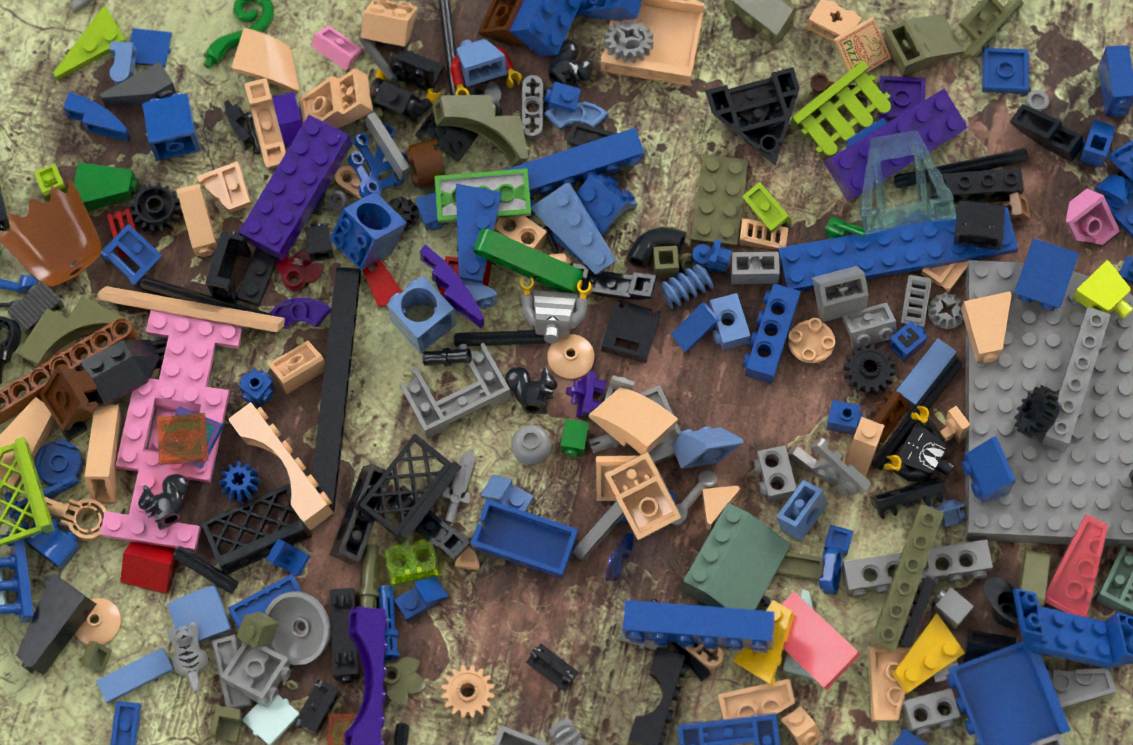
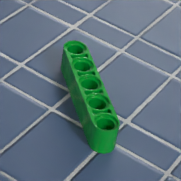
(527, 261)

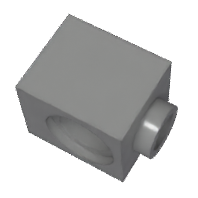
(952, 607)

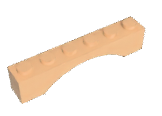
(305, 499)

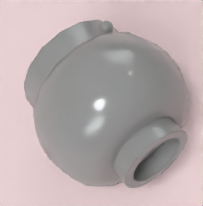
(531, 444)

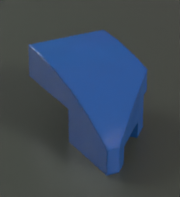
(1114, 187)

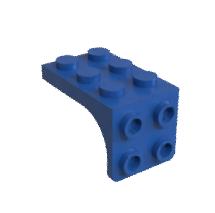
(603, 203)

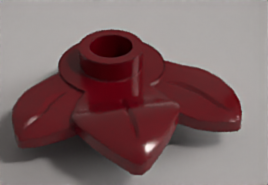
(298, 267)

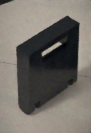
(634, 326)

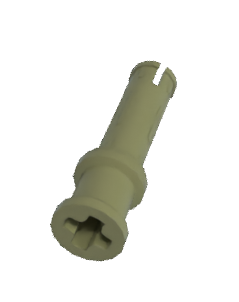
(368, 592)

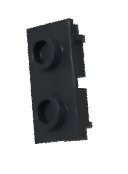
(552, 667)

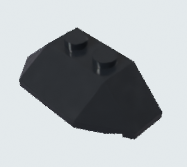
(120, 369)

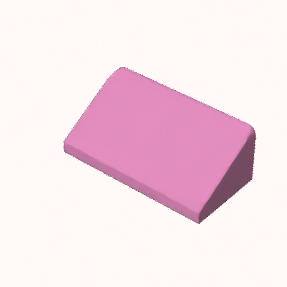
(336, 47)

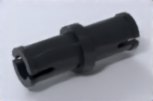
(447, 357)

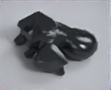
(565, 68)
(531, 393)
(166, 504)

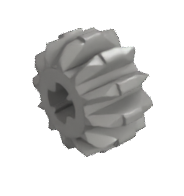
(565, 733)

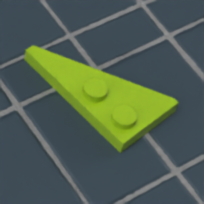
(91, 45)

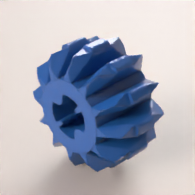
(246, 475)

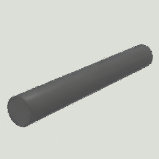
(379, 60)

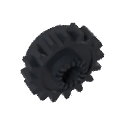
(150, 198)
(869, 381)
(1037, 412)

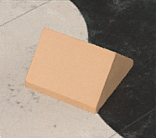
(297, 366)

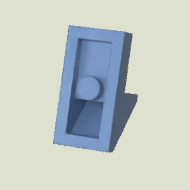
(504, 492)

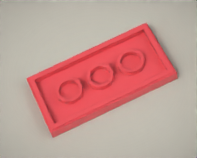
(817, 644)

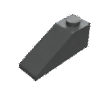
(140, 88)

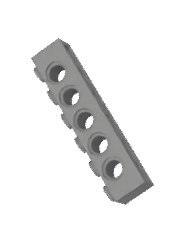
(1077, 377)
(975, 552)

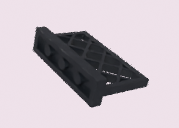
(425, 501)
(258, 548)

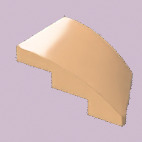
(266, 58)

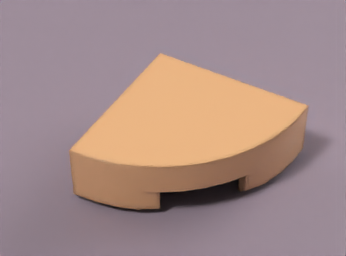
(468, 560)

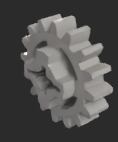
(628, 41)

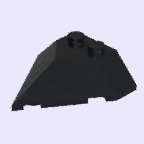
(758, 110)

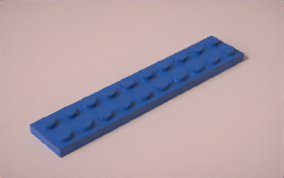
(886, 252)

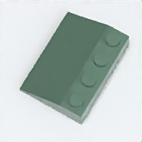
(735, 562)

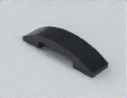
(618, 285)
(434, 529)

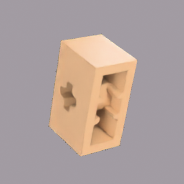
(824, 17)

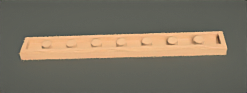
(191, 309)

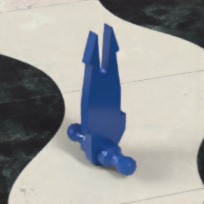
(50, 492)

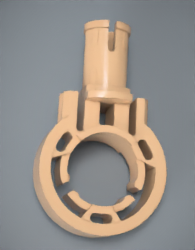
(76, 507)

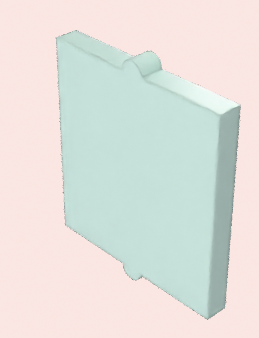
(271, 720)

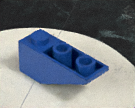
(610, 9)

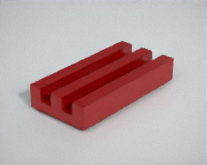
(119, 216)

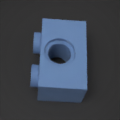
(735, 334)
(802, 510)

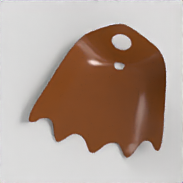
(54, 237)

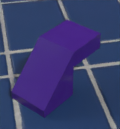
(288, 116)

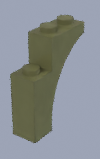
(478, 115)
(57, 330)

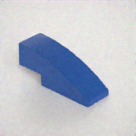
(94, 117)

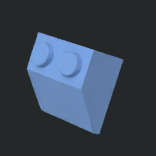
(704, 446)

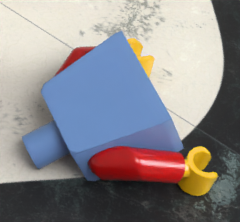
(479, 63)

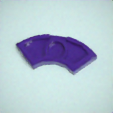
(302, 310)

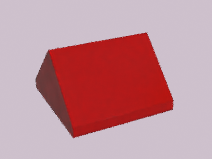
(148, 566)

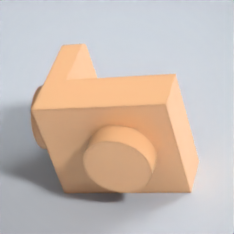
(802, 727)

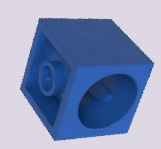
(368, 230)

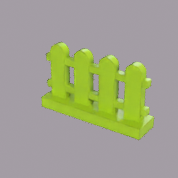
(851, 103)

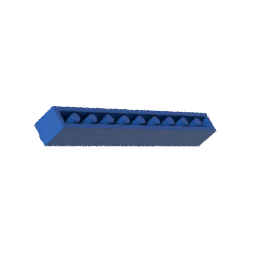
(562, 168)

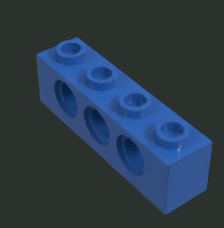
(765, 367)

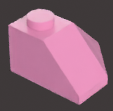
(1091, 218)

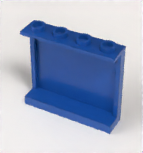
(1008, 698)

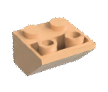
(388, 22)

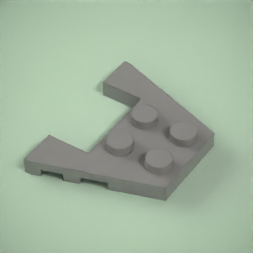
(830, 469)

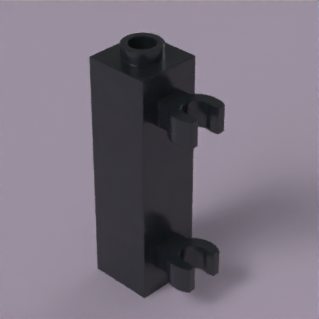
(344, 651)

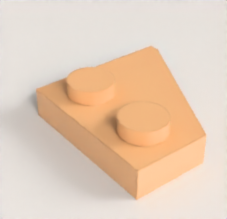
(227, 186)

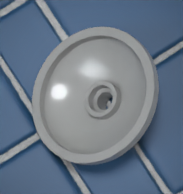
(290, 638)

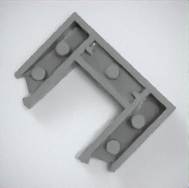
(435, 415)

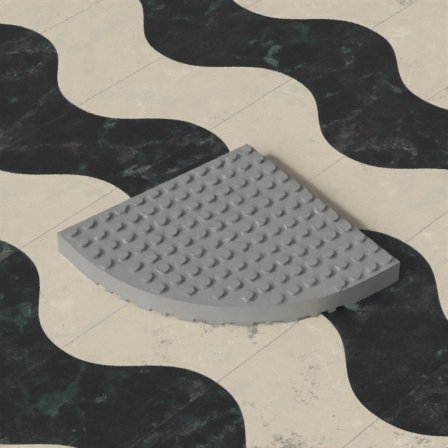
(1050, 485)

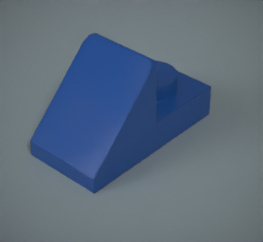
(421, 598)

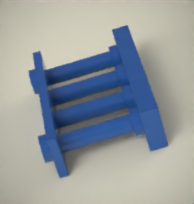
(20, 582)

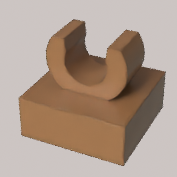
(1019, 207)

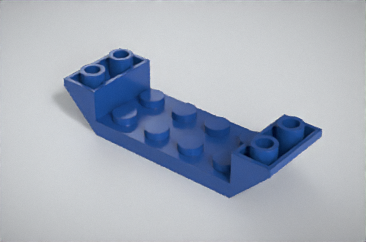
(1074, 636)

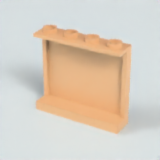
(675, 37)

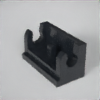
(317, 707)

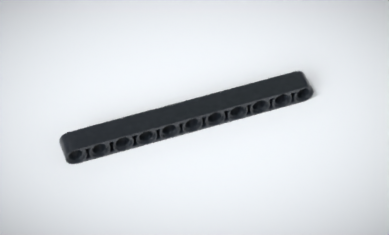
(336, 381)

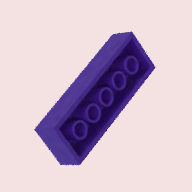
(933, 118)
(296, 187)

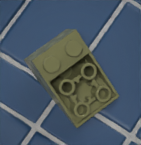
(921, 43)

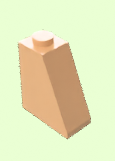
(197, 220)
(987, 324)
(864, 445)

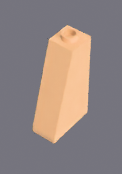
(35, 426)
(103, 451)

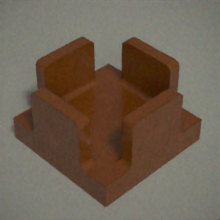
(66, 396)

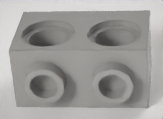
(781, 473)
(928, 705)

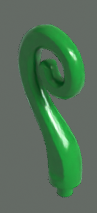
(223, 44)

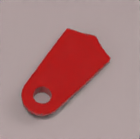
(381, 284)

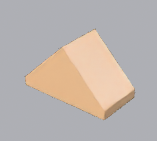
(715, 501)

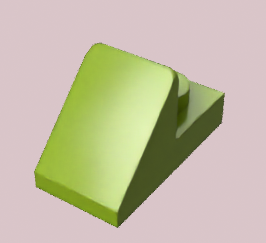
(49, 177)

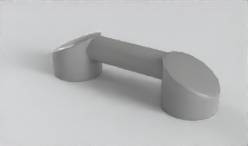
(706, 480)

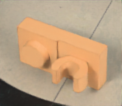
(956, 426)

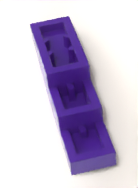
(456, 292)

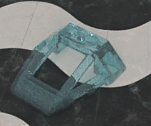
(925, 210)

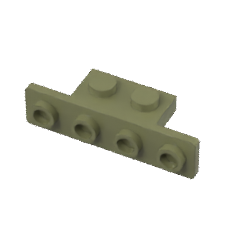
(984, 21)

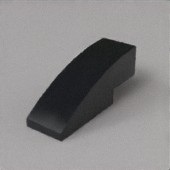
(1048, 132)

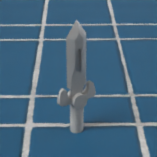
(459, 486)

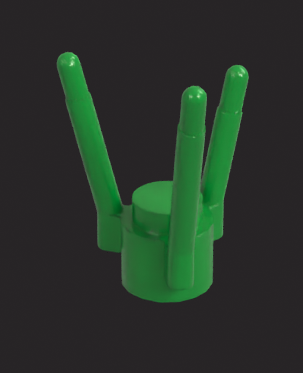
(839, 228)

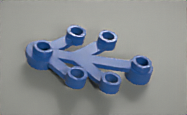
(375, 165)

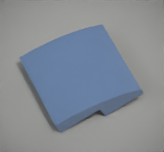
(201, 608)

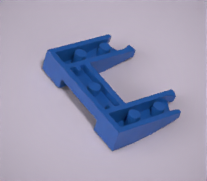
(755, 728)

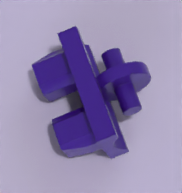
(583, 392)

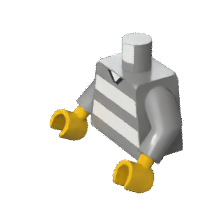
(554, 312)

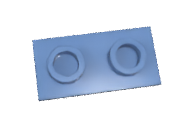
(952, 512)

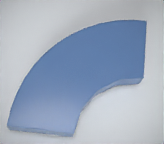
(585, 113)

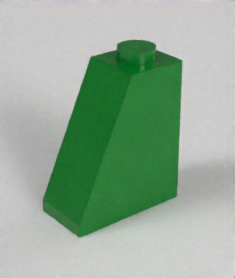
(104, 185)

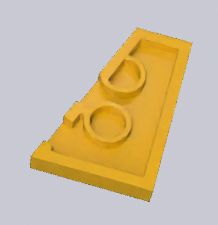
(928, 655)
(765, 664)

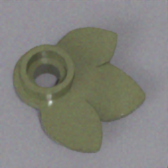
(405, 682)

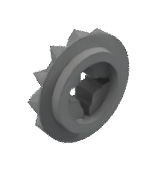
(945, 320)

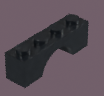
(665, 670)

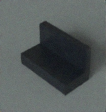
(984, 643)

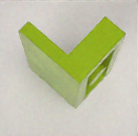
(766, 207)

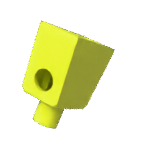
(1105, 291)

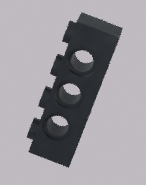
(980, 185)
(356, 523)

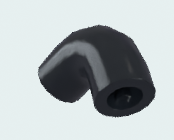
(643, 247)

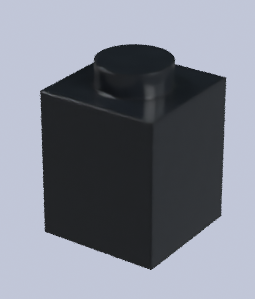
(319, 242)

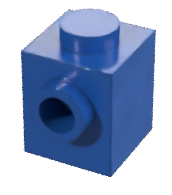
(844, 417)

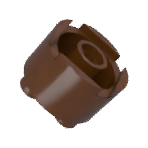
(426, 163)

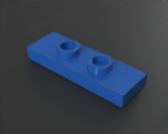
(262, 599)

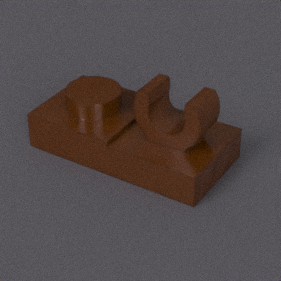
(890, 413)

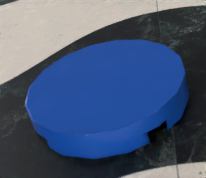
(58, 462)

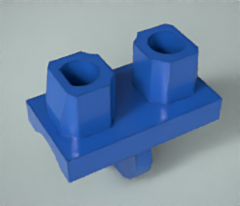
(715, 257)

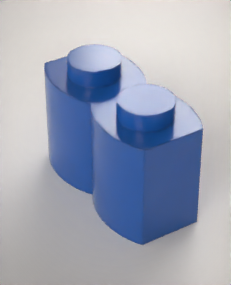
(54, 546)

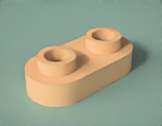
(350, 187)

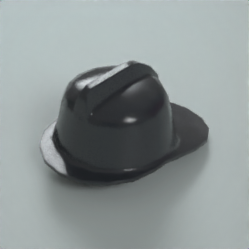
(1002, 599)

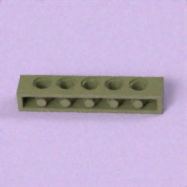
(906, 578)

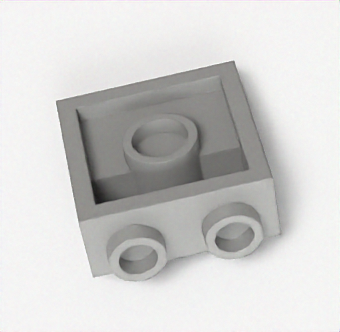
(257, 672)

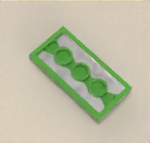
(512, 184)

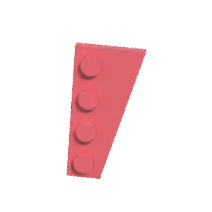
(1076, 574)

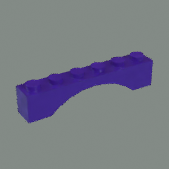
(368, 634)

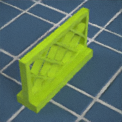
(33, 491)

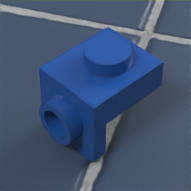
(562, 97)
(288, 557)

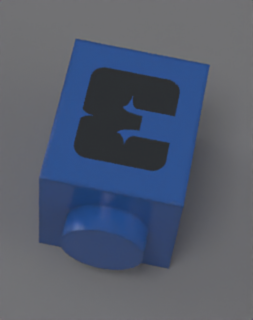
(908, 340)

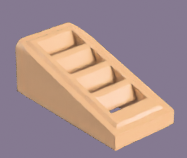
(753, 241)

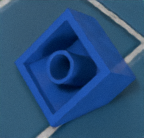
(988, 471)

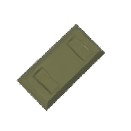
(801, 566)

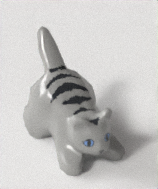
(188, 657)

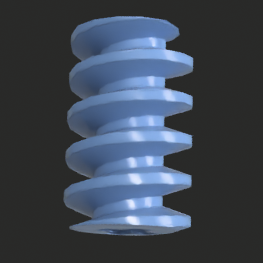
(686, 284)

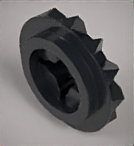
(409, 208)

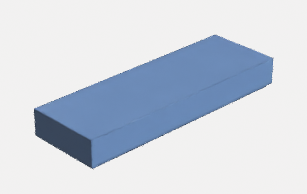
(926, 371)
(134, 675)

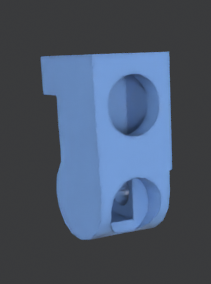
(124, 61)

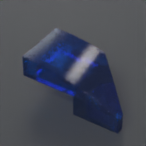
(622, 550)

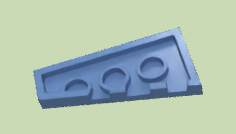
(572, 224)

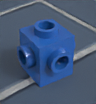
(260, 394)

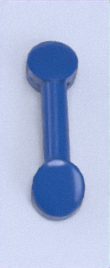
(23, 286)

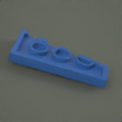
(475, 210)

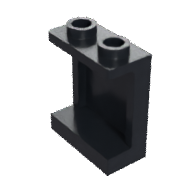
(218, 279)

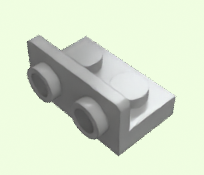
(870, 325)

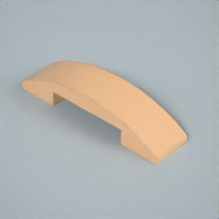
(265, 122)

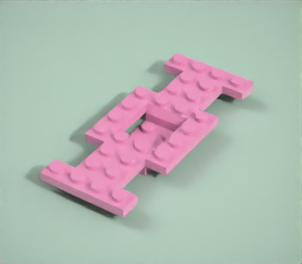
(182, 384)

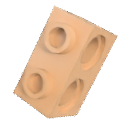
(523, 230)

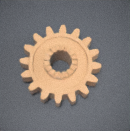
(468, 705)

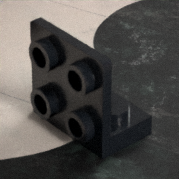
(416, 69)
(450, 139)
(979, 225)

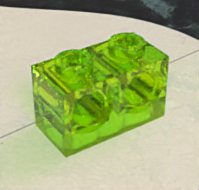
(413, 568)

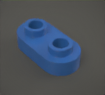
(832, 570)

